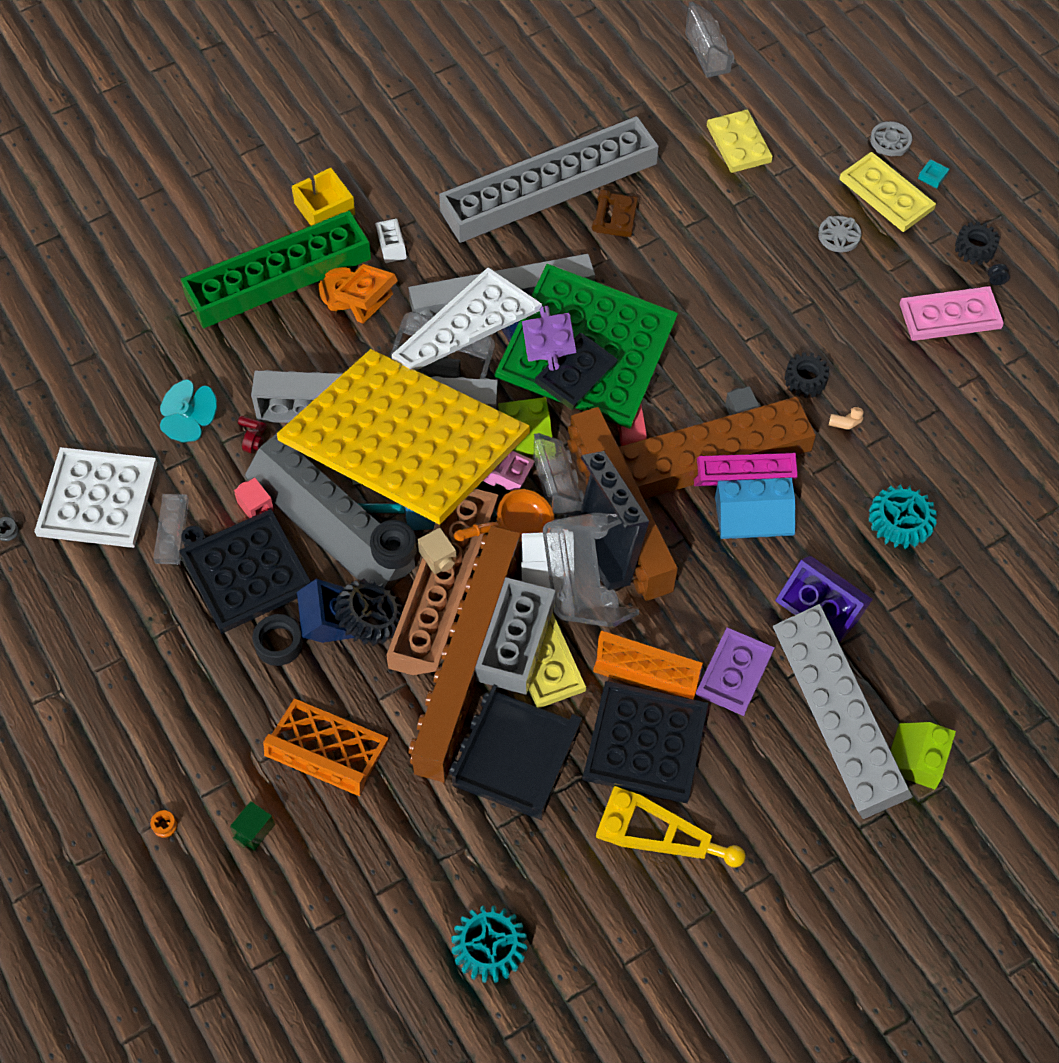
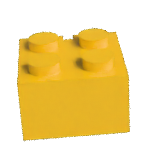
(330, 198)

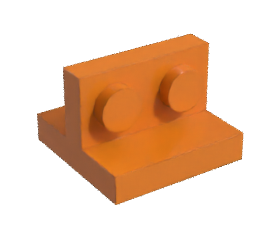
(366, 291)

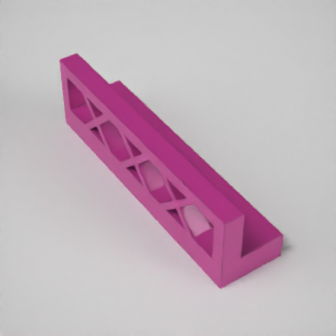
(744, 467)

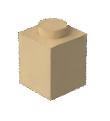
(437, 551)

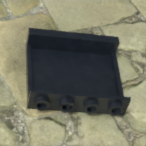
(610, 495)
(515, 753)

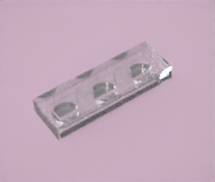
(170, 527)

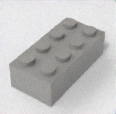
(515, 635)

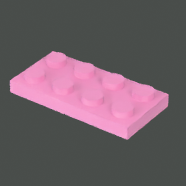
(951, 313)

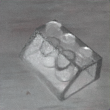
(708, 41)
(556, 475)

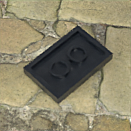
(577, 372)

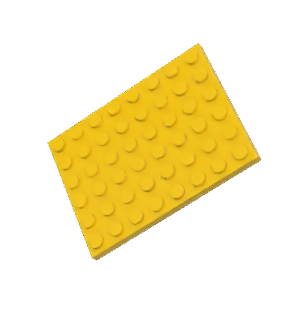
(404, 435)

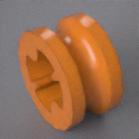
(167, 816)

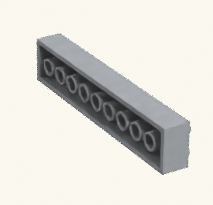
(548, 179)
(285, 394)

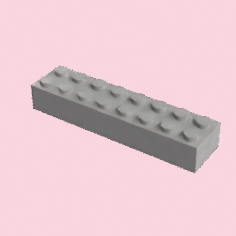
(842, 712)

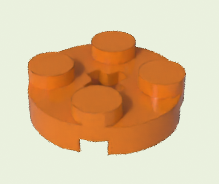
(332, 281)

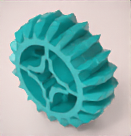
(912, 528)
(499, 942)

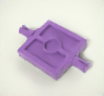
(549, 337)

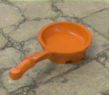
(518, 512)

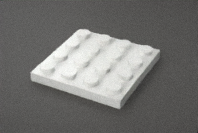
(96, 497)

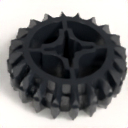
(361, 598)

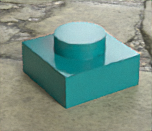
(933, 173)

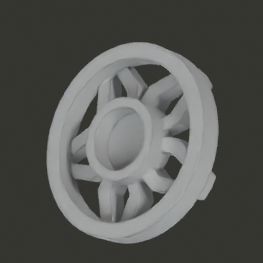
(891, 138)
(839, 233)

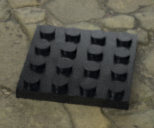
(245, 570)
(645, 742)

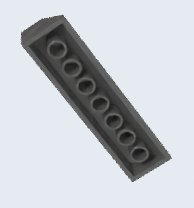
(322, 511)

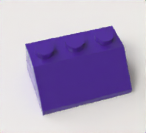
(817, 584)

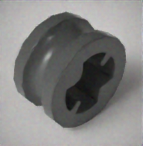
(9, 534)

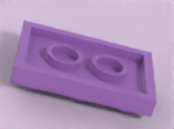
(735, 671)

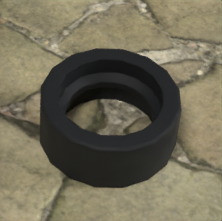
(274, 622)

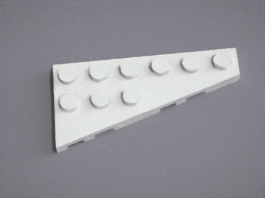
(474, 313)

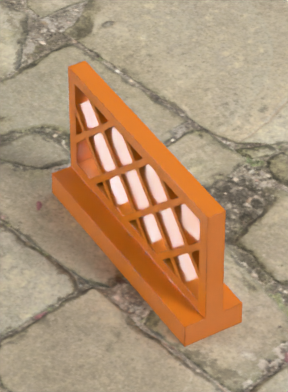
(651, 674)
(311, 761)

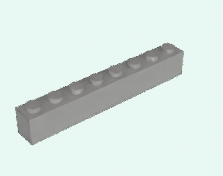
(435, 296)

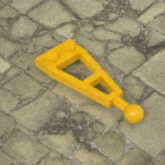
(619, 816)

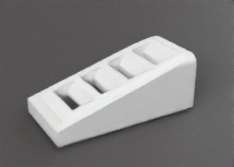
(391, 241)

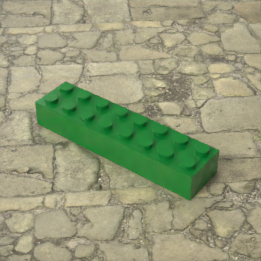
(275, 269)

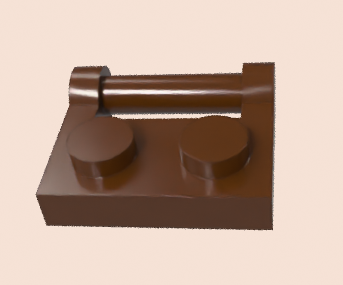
(622, 215)

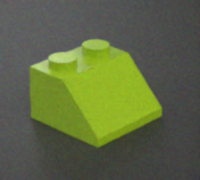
(533, 413)
(922, 751)

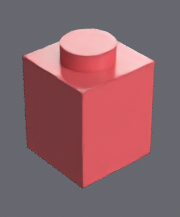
(253, 498)

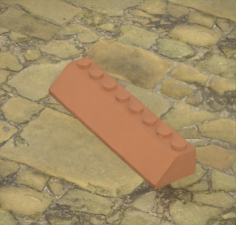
(436, 597)

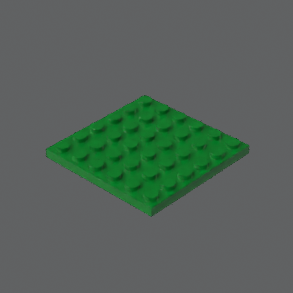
(615, 321)

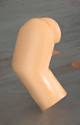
(849, 420)

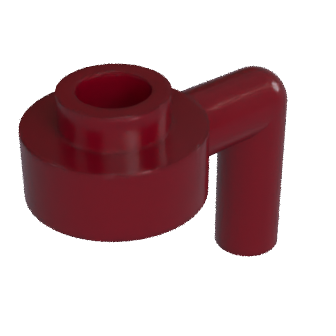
(253, 437)

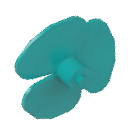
(184, 415)

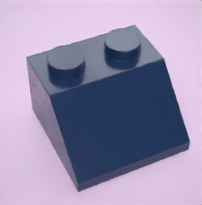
(317, 612)

